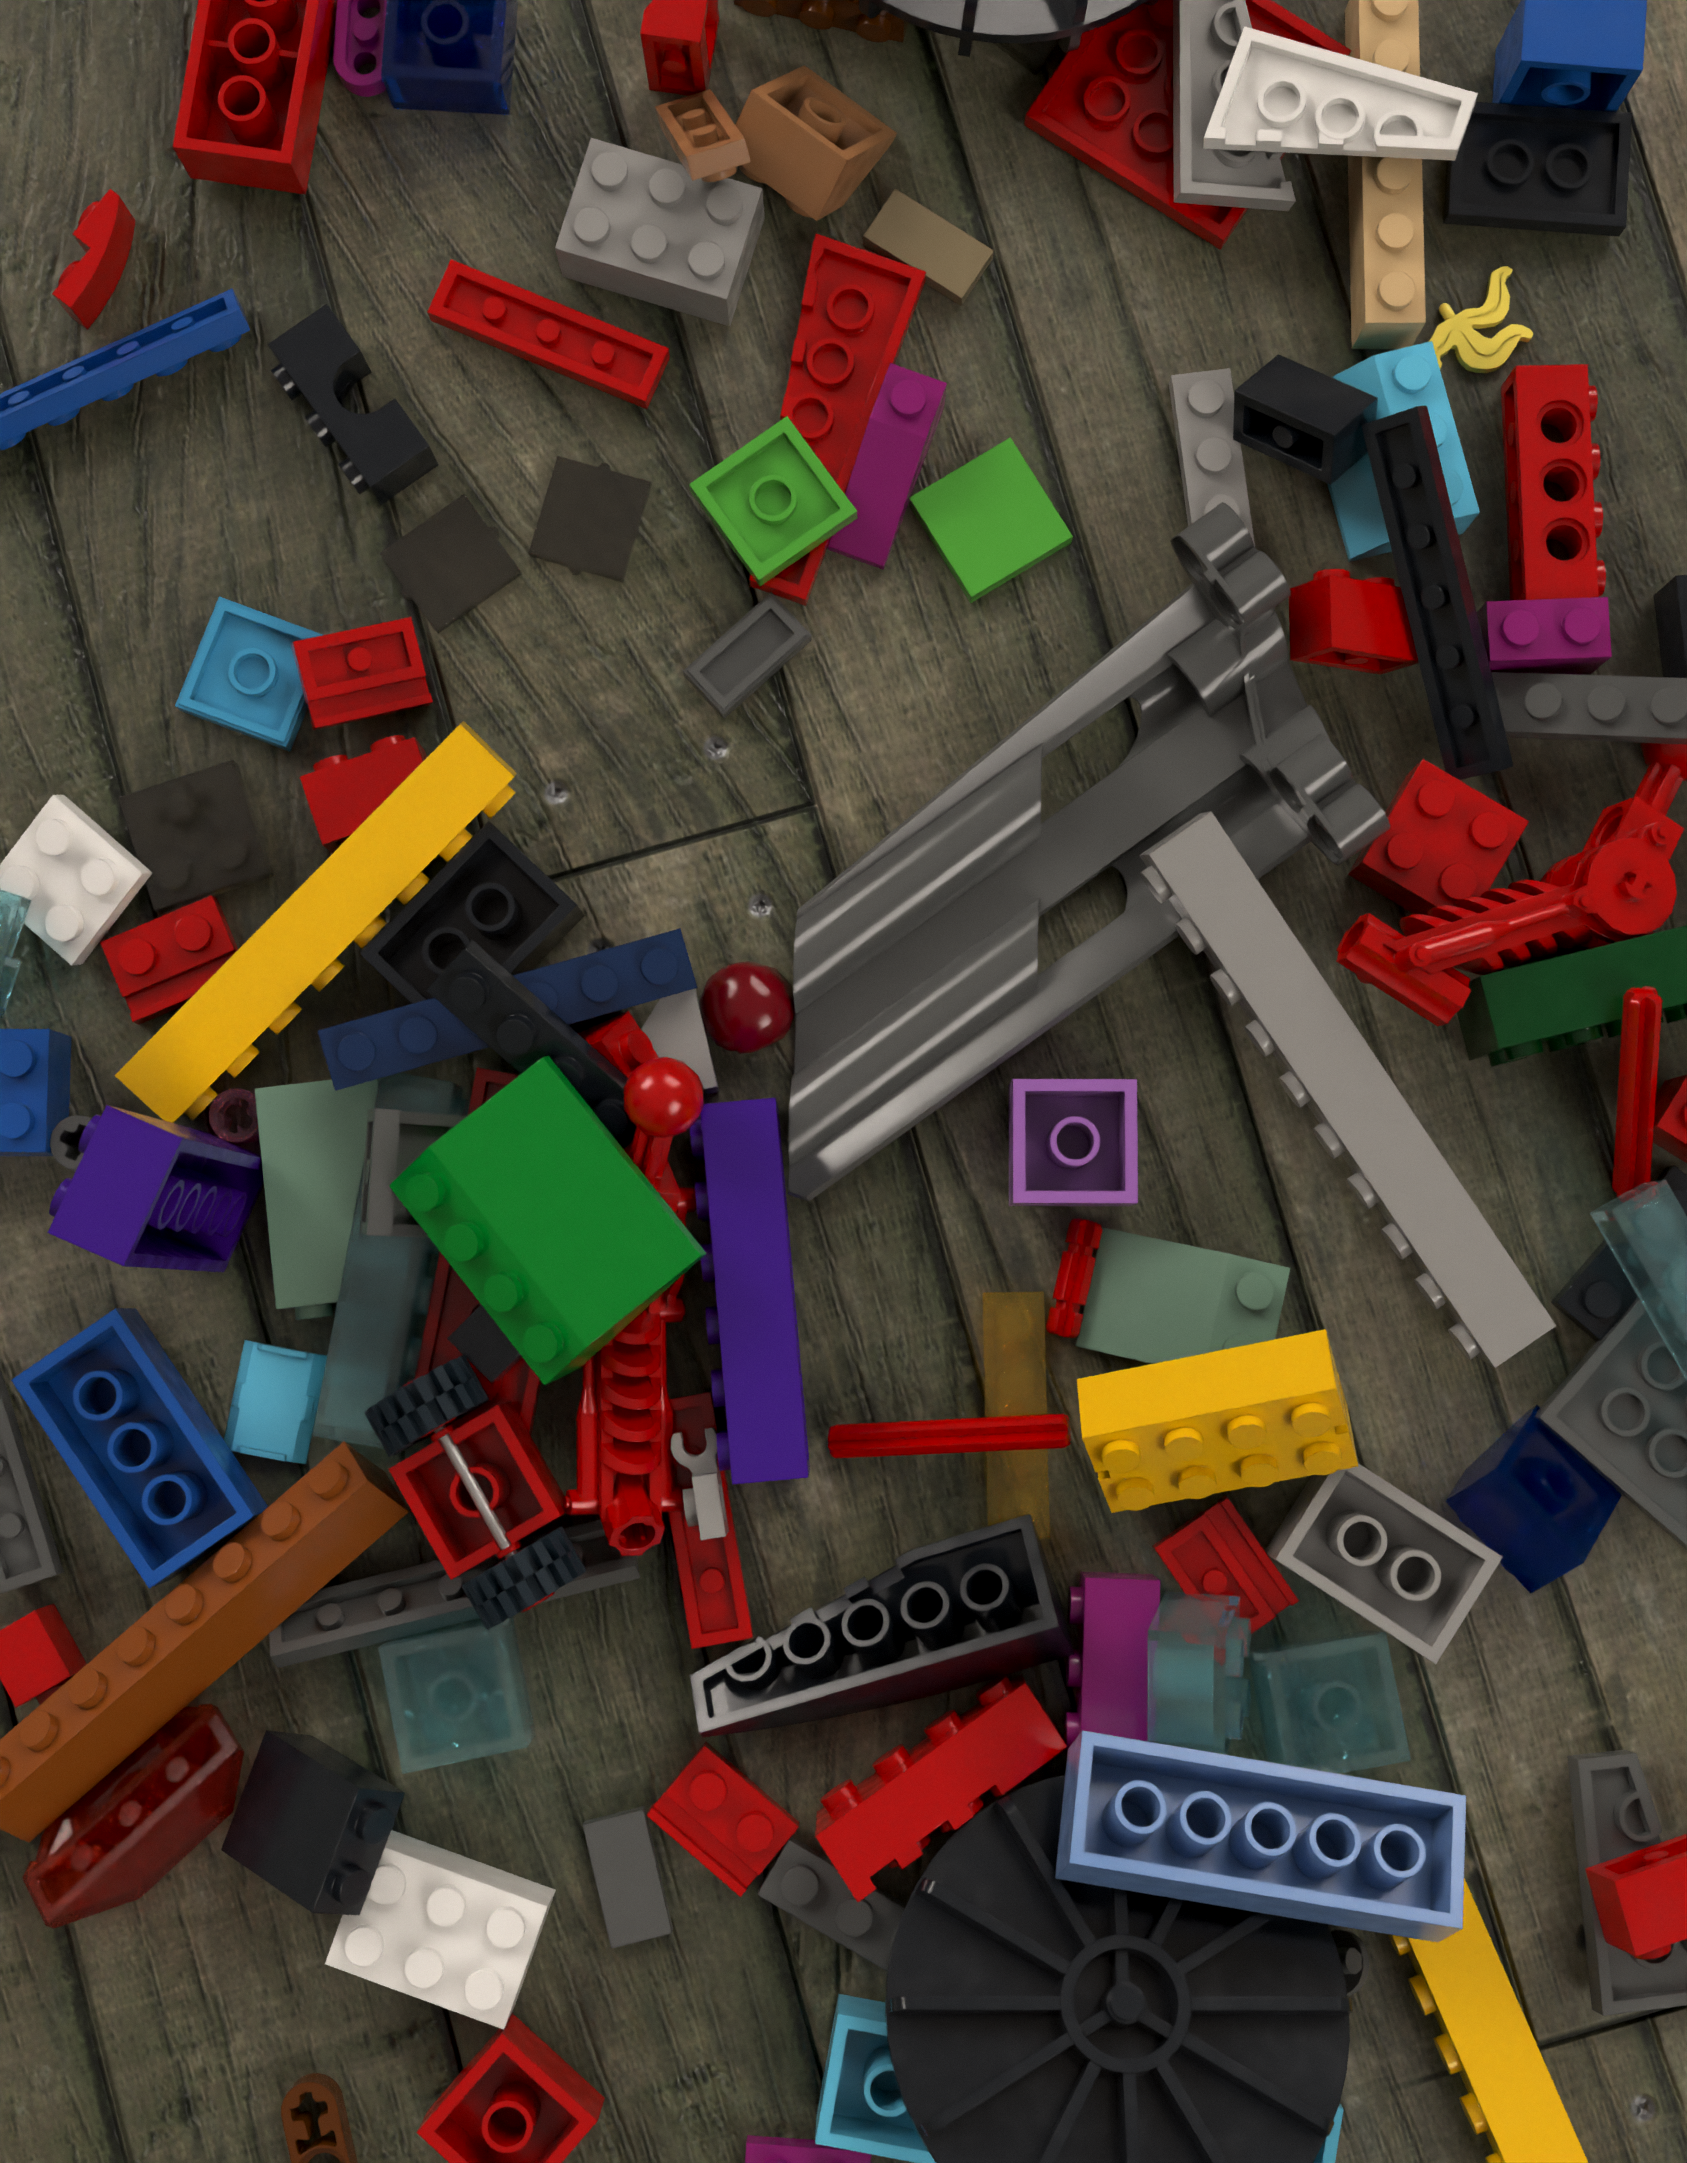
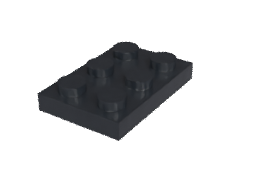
(1541, 170)

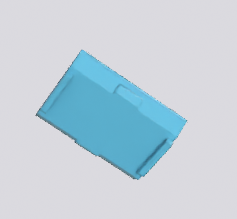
(275, 1402)

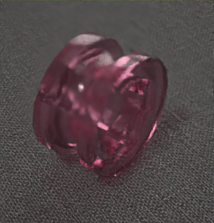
(221, 1123)

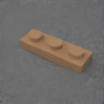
(703, 136)

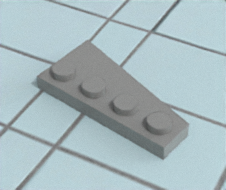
(1202, 53)

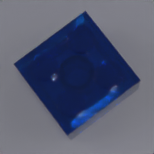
(450, 55)

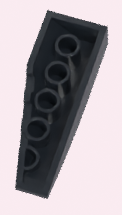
(913, 1632)

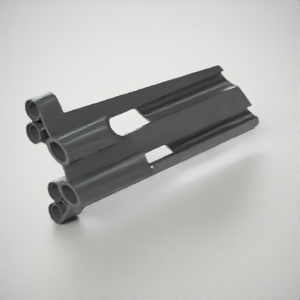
(927, 946)

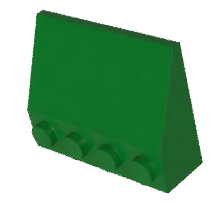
(547, 1220)

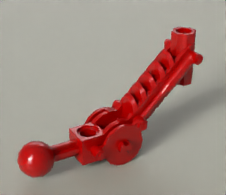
(1585, 901)
(624, 1396)

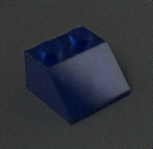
(1534, 1502)

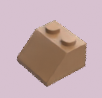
(810, 141)

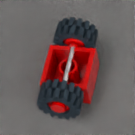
(477, 1489)

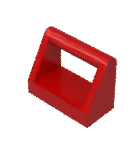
(679, 44)

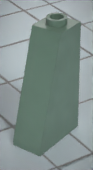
(311, 1186)

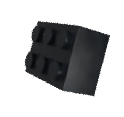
(481, 896)

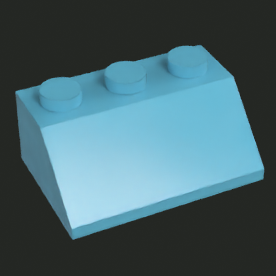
(1400, 382)

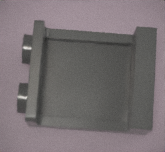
(391, 1145)

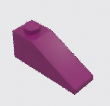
(889, 463)

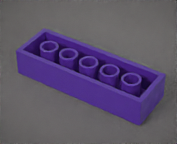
(156, 1194)
(753, 1291)

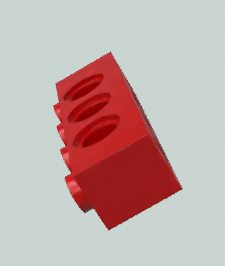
(1566, 400)

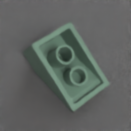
(1177, 1299)

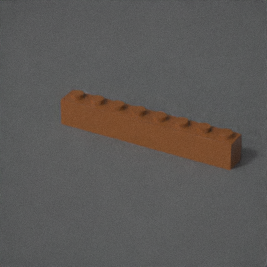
(192, 1637)

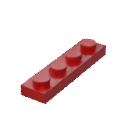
(549, 334)
(712, 1567)

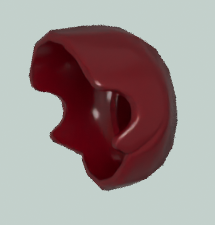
(747, 1007)

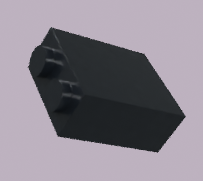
(312, 1823)

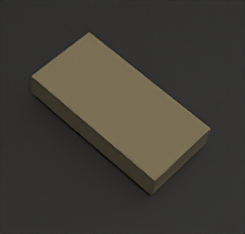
(930, 243)

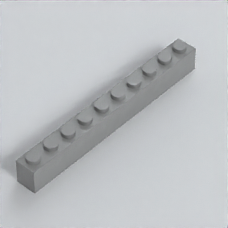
(1345, 1089)

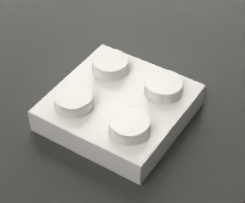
(73, 877)

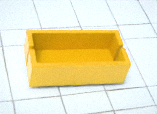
(1216, 1422)

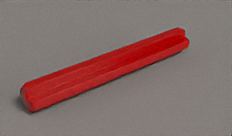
(1637, 1088)
(949, 1436)

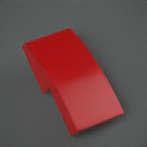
(106, 237)

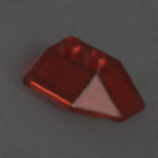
(138, 1819)

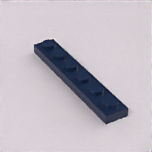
(571, 989)

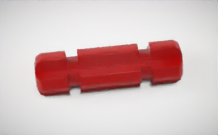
(1074, 1278)

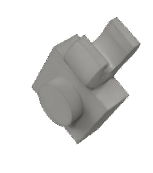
(705, 1501)

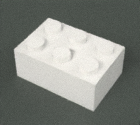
(444, 1930)

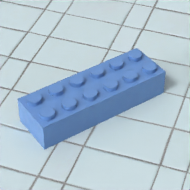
(1262, 1837)

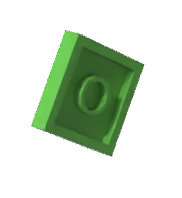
(773, 501)
(990, 520)

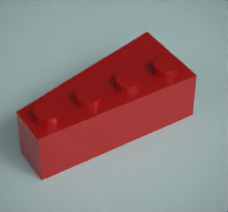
(935, 1782)

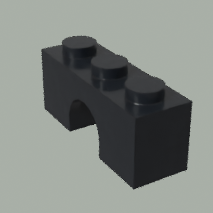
(323, 365)

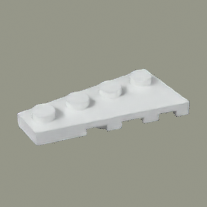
(1329, 103)

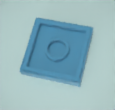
(247, 675)

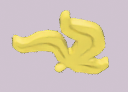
(1471, 348)

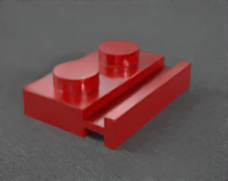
(361, 673)
(169, 957)
(1223, 1557)
(723, 1819)

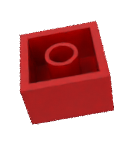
(1439, 844)
(512, 2104)

